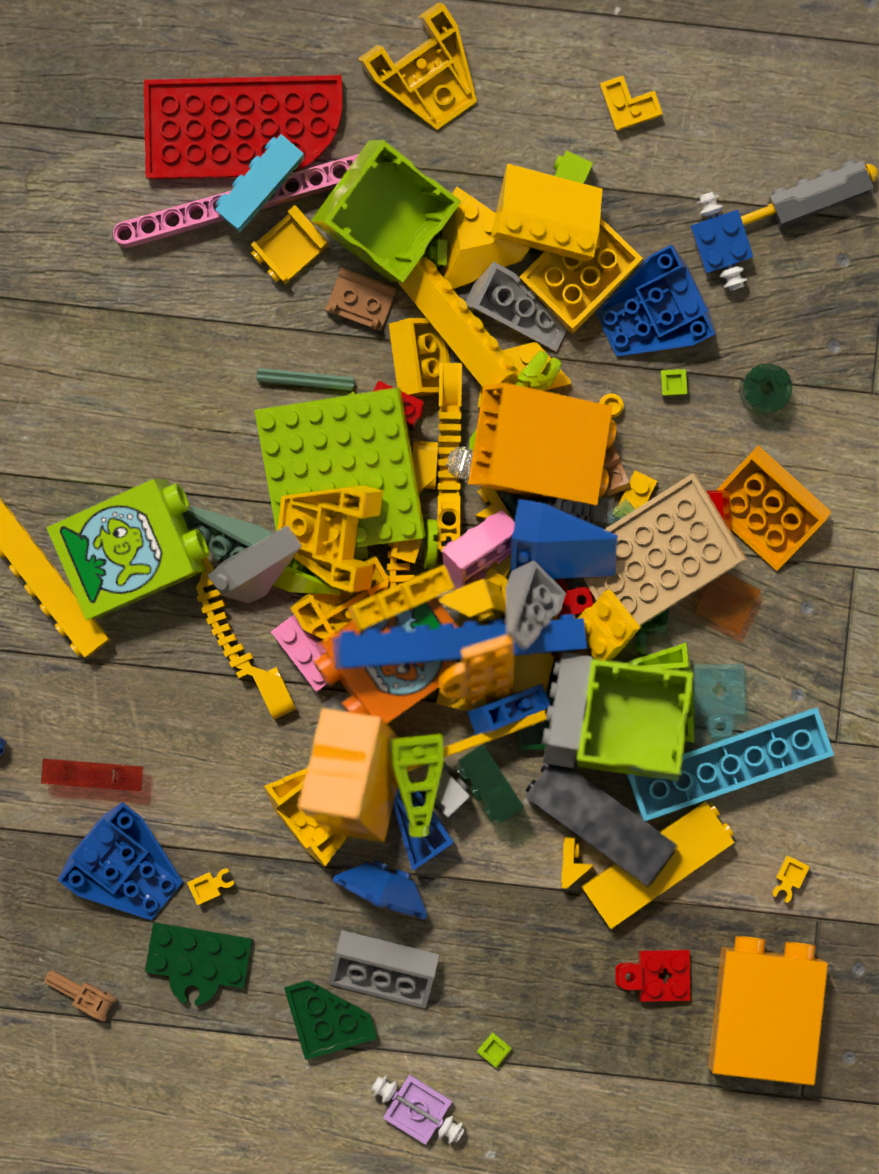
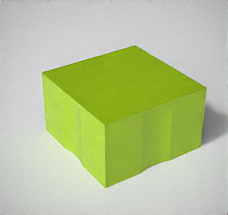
(385, 210)
(634, 720)

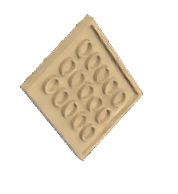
(668, 551)

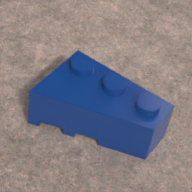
(421, 848)

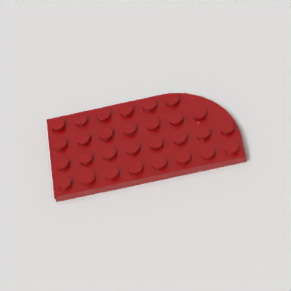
(224, 123)

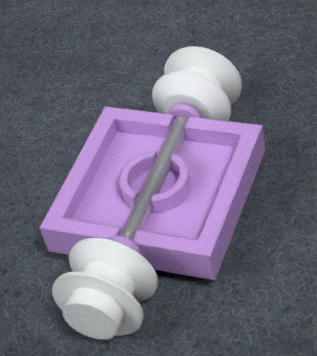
(417, 1109)

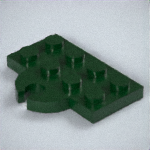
(197, 959)

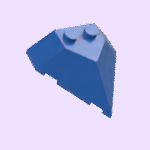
(384, 887)

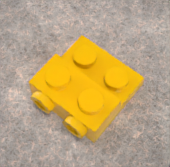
(608, 626)

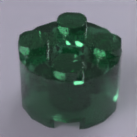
(778, 382)

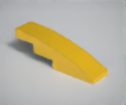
(401, 597)

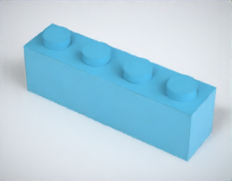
(259, 183)

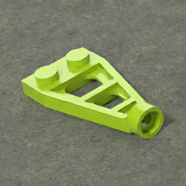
(418, 751)

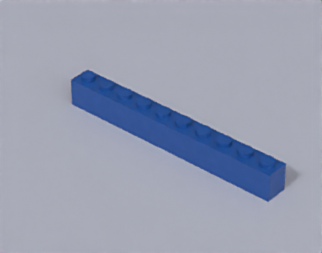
(446, 643)

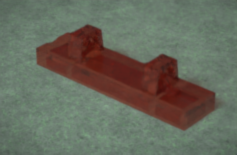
(92, 774)

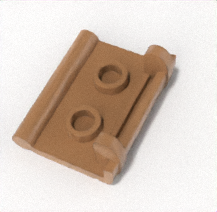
(361, 299)

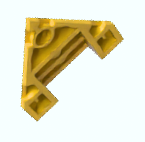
(471, 245)
(328, 612)

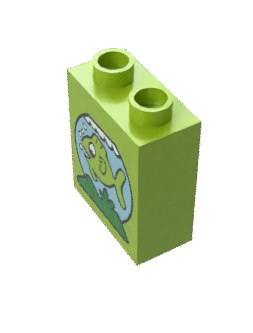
(129, 547)

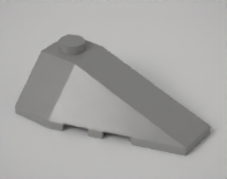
(508, 302)
(256, 568)
(530, 602)

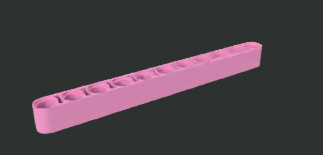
(208, 204)

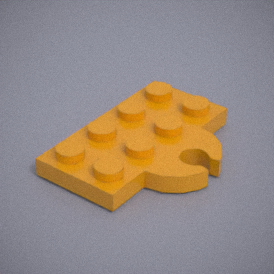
(483, 674)

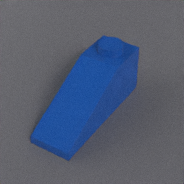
(508, 709)

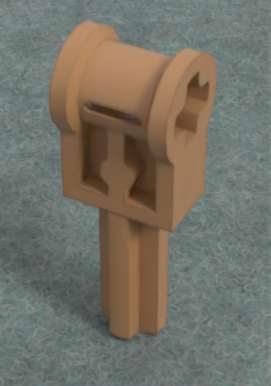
(87, 997)

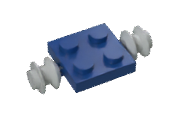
(721, 241)

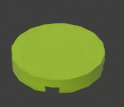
(430, 545)

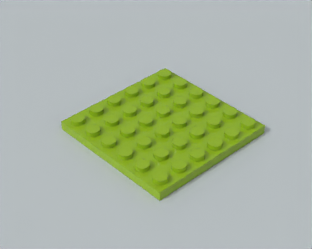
(342, 446)

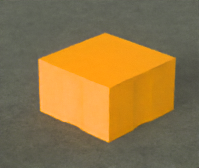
(351, 776)

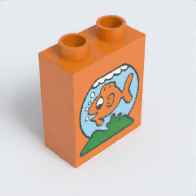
(392, 688)

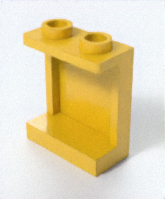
(289, 246)

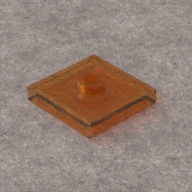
(728, 602)

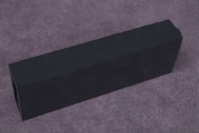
(601, 822)

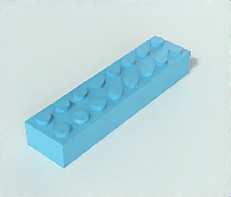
(735, 763)

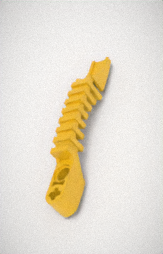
(449, 414)
(425, 469)
(269, 682)

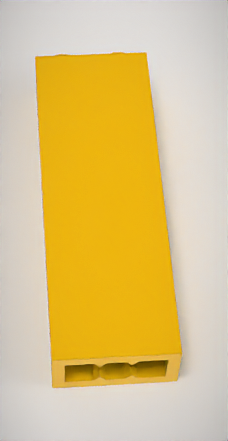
(698, 840)

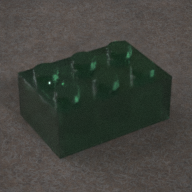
(489, 784)

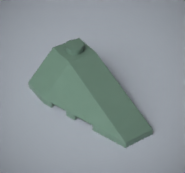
(222, 533)

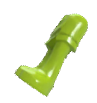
(532, 373)

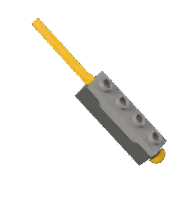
(818, 194)

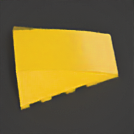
(285, 798)

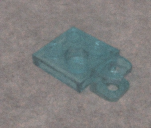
(719, 708)

